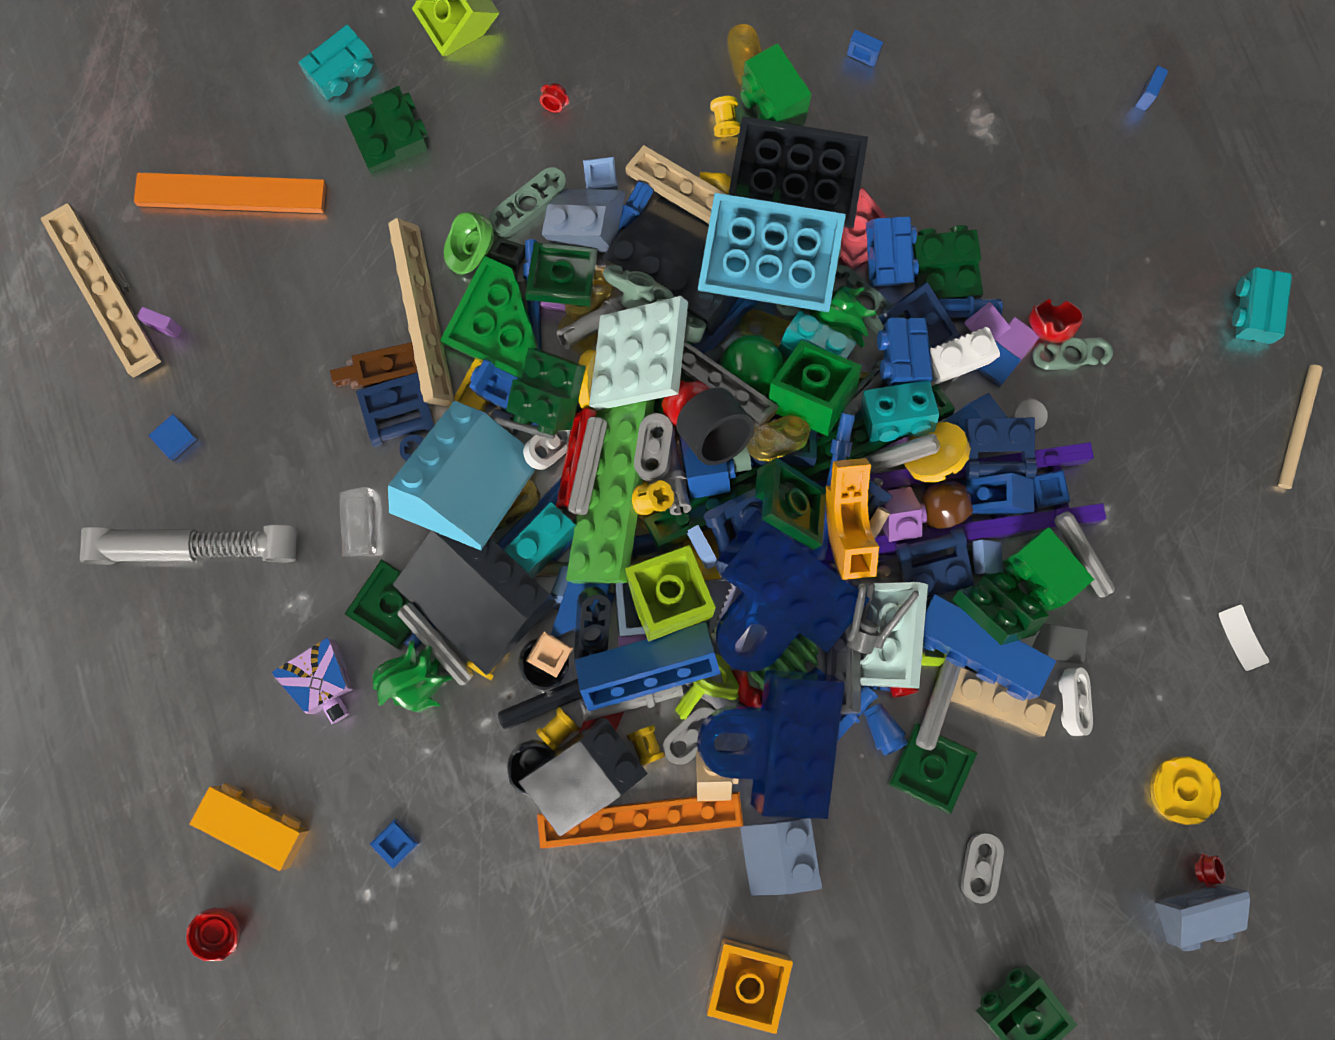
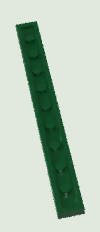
(673, 529)

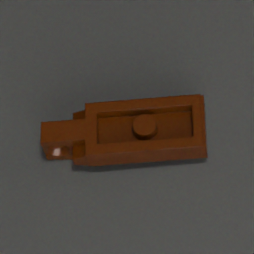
(376, 367)

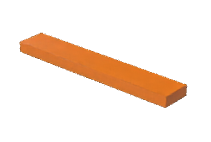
(230, 192)
(646, 820)

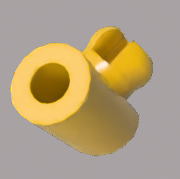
(716, 179)

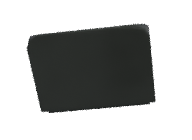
(508, 253)

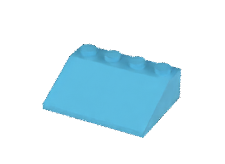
(771, 252)
(461, 477)

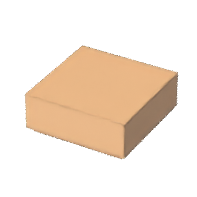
(549, 654)

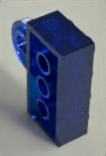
(782, 590)
(787, 746)

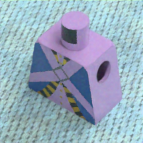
(318, 680)

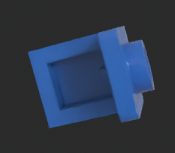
(492, 383)

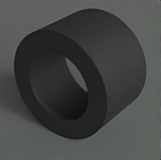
(715, 426)

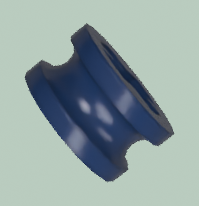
(405, 444)

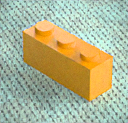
(249, 826)

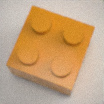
(749, 985)

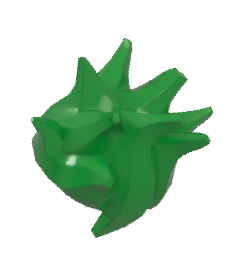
(846, 314)
(409, 680)

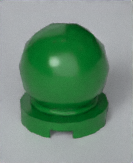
(753, 361)

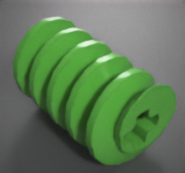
(793, 658)

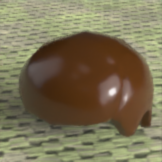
(947, 504)

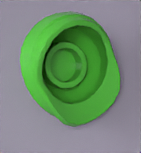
(468, 242)

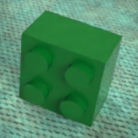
(775, 88)
(815, 386)
(1047, 570)

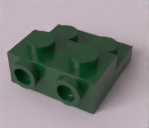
(387, 130)
(949, 262)
(546, 392)
(792, 502)
(1002, 608)
(1025, 1009)

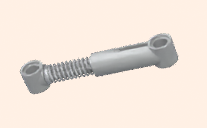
(109, 545)

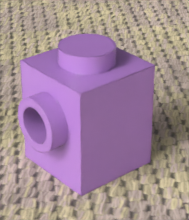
(905, 515)

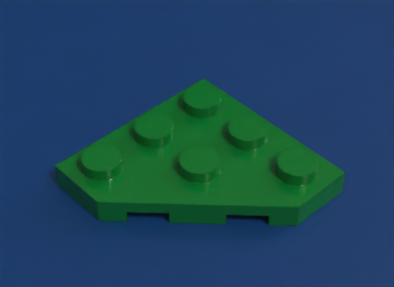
(492, 320)

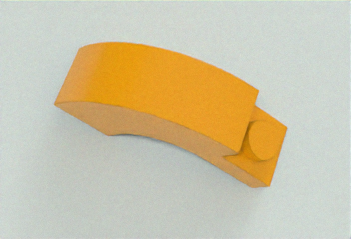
(848, 519)

